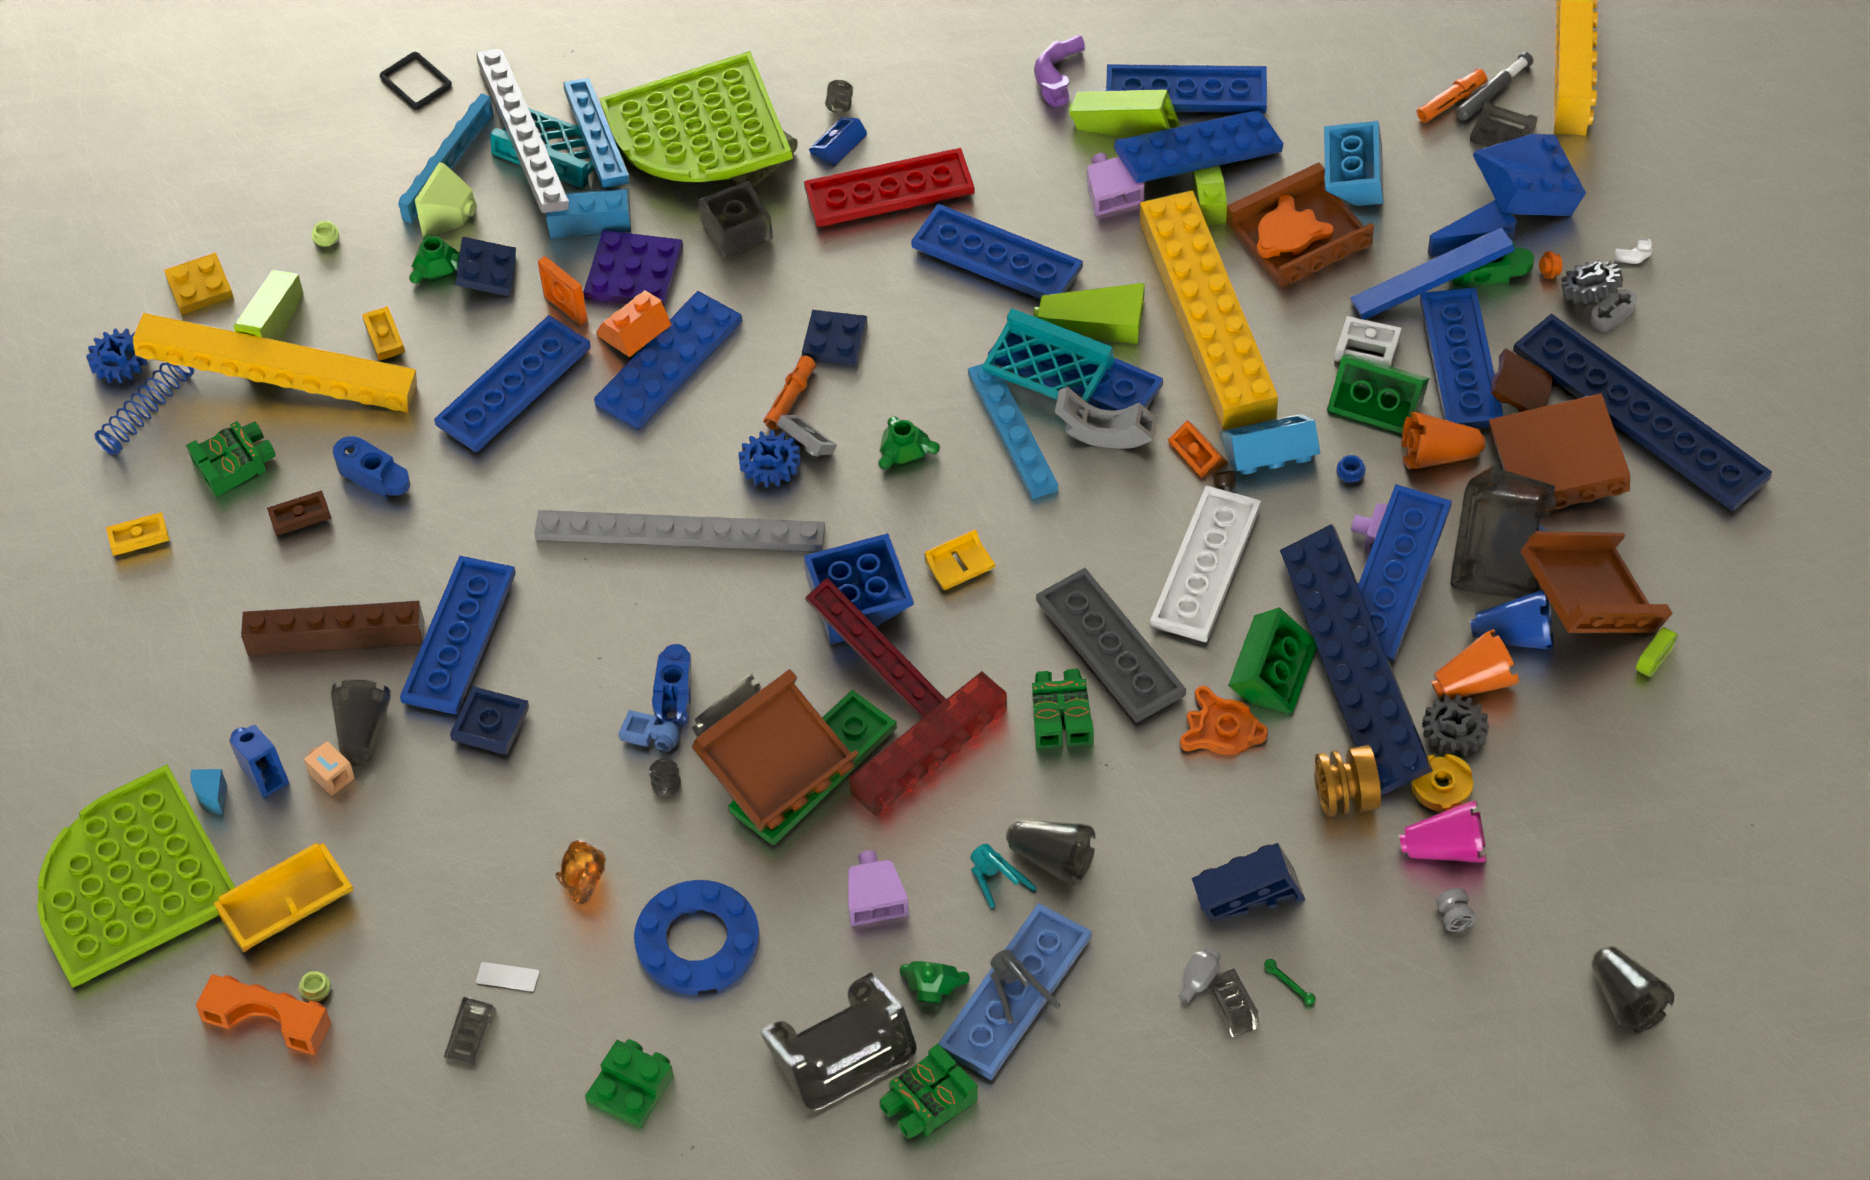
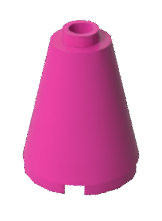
(1447, 836)

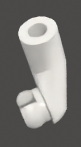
(1635, 255)

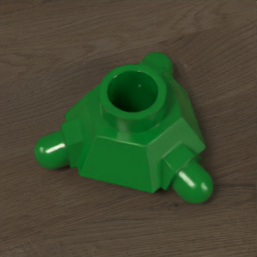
(433, 259)
(904, 443)
(932, 979)

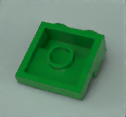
(630, 1082)

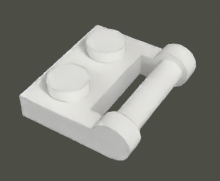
(1370, 337)

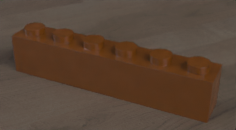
(332, 628)

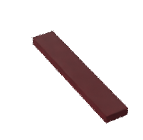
(874, 648)

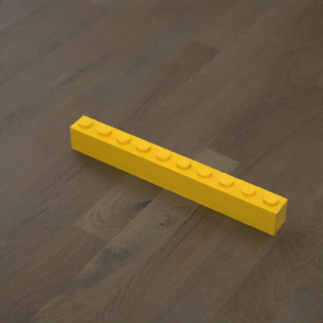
(275, 362)

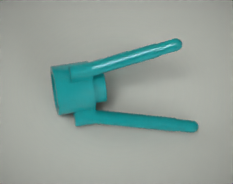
(989, 863)

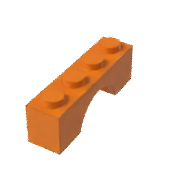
(229, 1001)

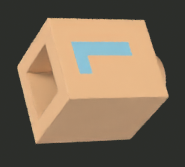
(329, 768)

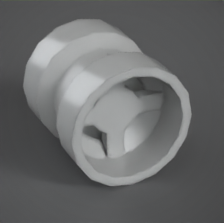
(1455, 909)

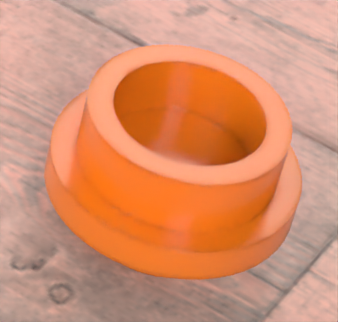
(1550, 264)

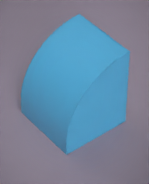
(210, 789)

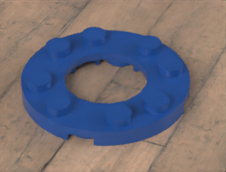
(696, 975)

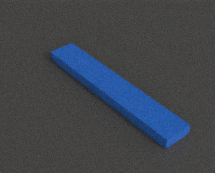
(1432, 273)

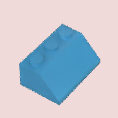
(1354, 162)
(591, 213)
(1271, 443)

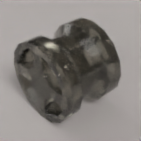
(839, 96)
(663, 770)

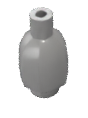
(1199, 972)

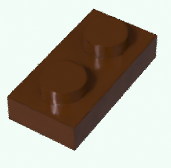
(299, 513)

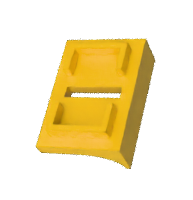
(970, 552)

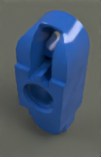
(370, 467)
(673, 666)

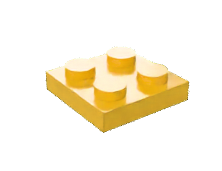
(198, 283)

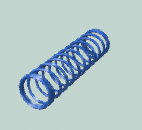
(112, 440)

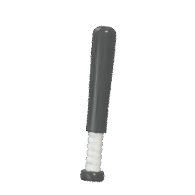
(1490, 89)

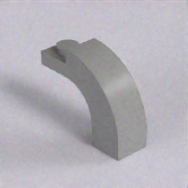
(1105, 428)

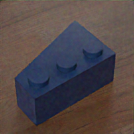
(1247, 882)

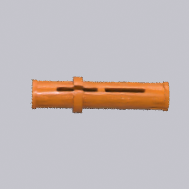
(1460, 90)
(794, 384)

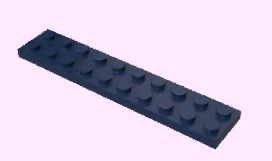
(1644, 412)
(1355, 657)

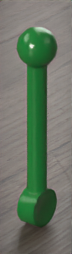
(1271, 966)

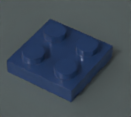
(485, 266)
(834, 337)
(489, 720)

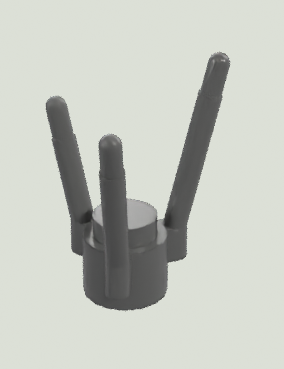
(1010, 969)

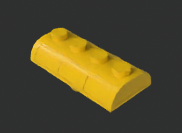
(282, 896)

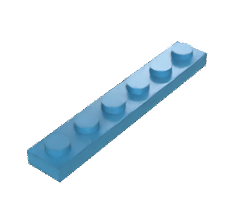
(596, 133)
(450, 151)
(1014, 432)

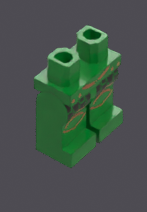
(231, 456)
(1058, 700)
(929, 1093)

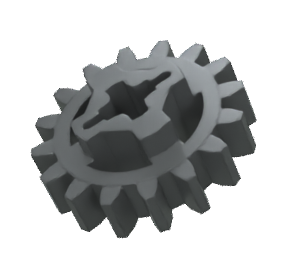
(1591, 281)
(1455, 725)

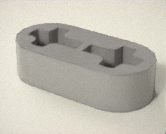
(1610, 307)

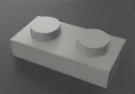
(802, 432)

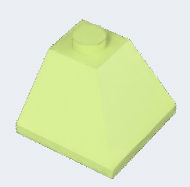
(444, 202)

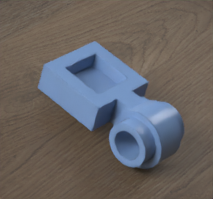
(642, 727)

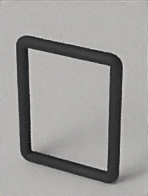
(415, 104)

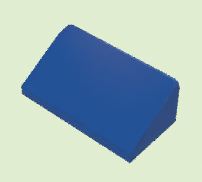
(839, 140)

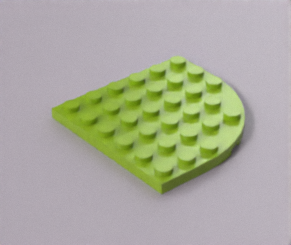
(699, 123)
(127, 877)

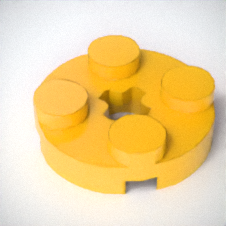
(1444, 798)

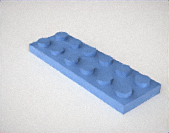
(980, 1032)

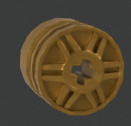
(1353, 780)

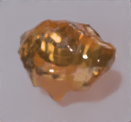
(581, 870)

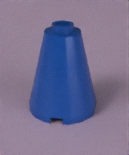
(1518, 622)

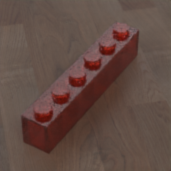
(928, 743)

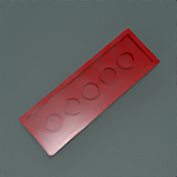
(889, 187)

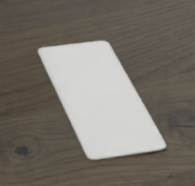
(507, 976)

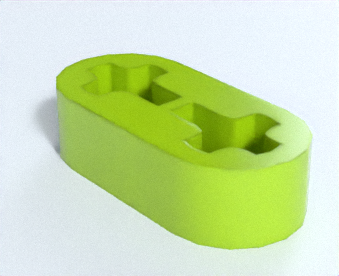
(1656, 651)

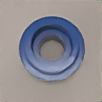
(1353, 463)

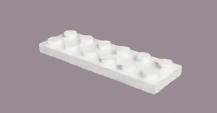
(1205, 564)

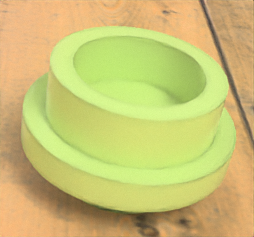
(325, 233)
(314, 986)

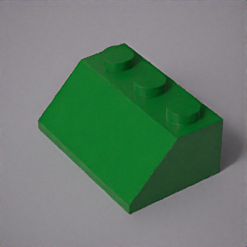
(1376, 392)
(1273, 662)

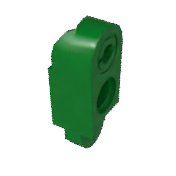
(1498, 271)

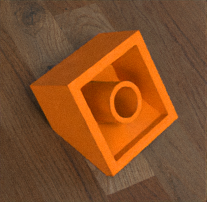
(635, 324)

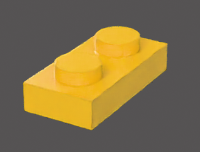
(383, 333)
(137, 533)

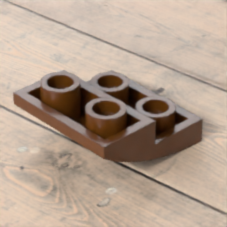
(1520, 382)

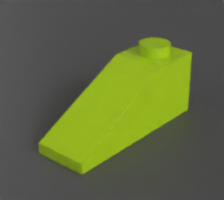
(1211, 194)

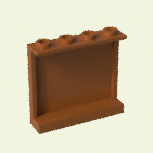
(1308, 192)
(1565, 447)
(1591, 583)
(773, 752)

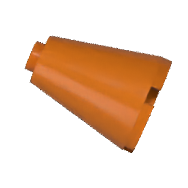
(1438, 441)
(1476, 669)

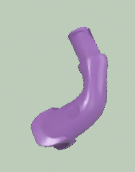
(1052, 84)

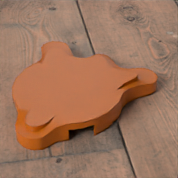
(1289, 230)
(1221, 725)

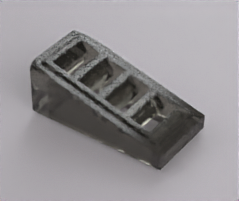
(470, 1005)
(1240, 1019)

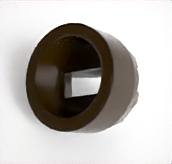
(1224, 478)

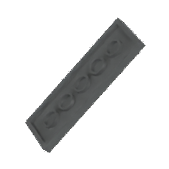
(1111, 645)

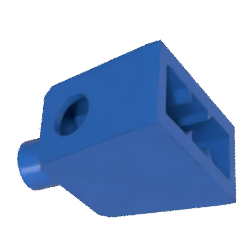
(253, 746)

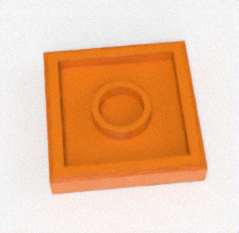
(562, 290)

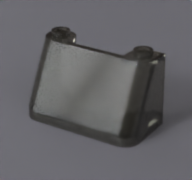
(1494, 525)
(845, 1048)

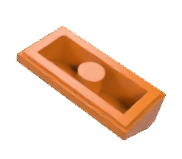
(1197, 450)

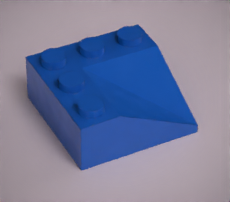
(1531, 176)
(866, 575)

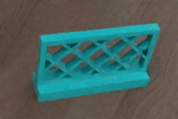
(567, 166)
(1052, 337)

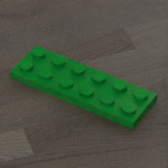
(859, 728)

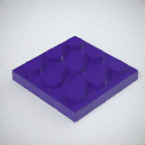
(631, 264)

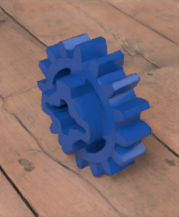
(115, 356)
(769, 458)

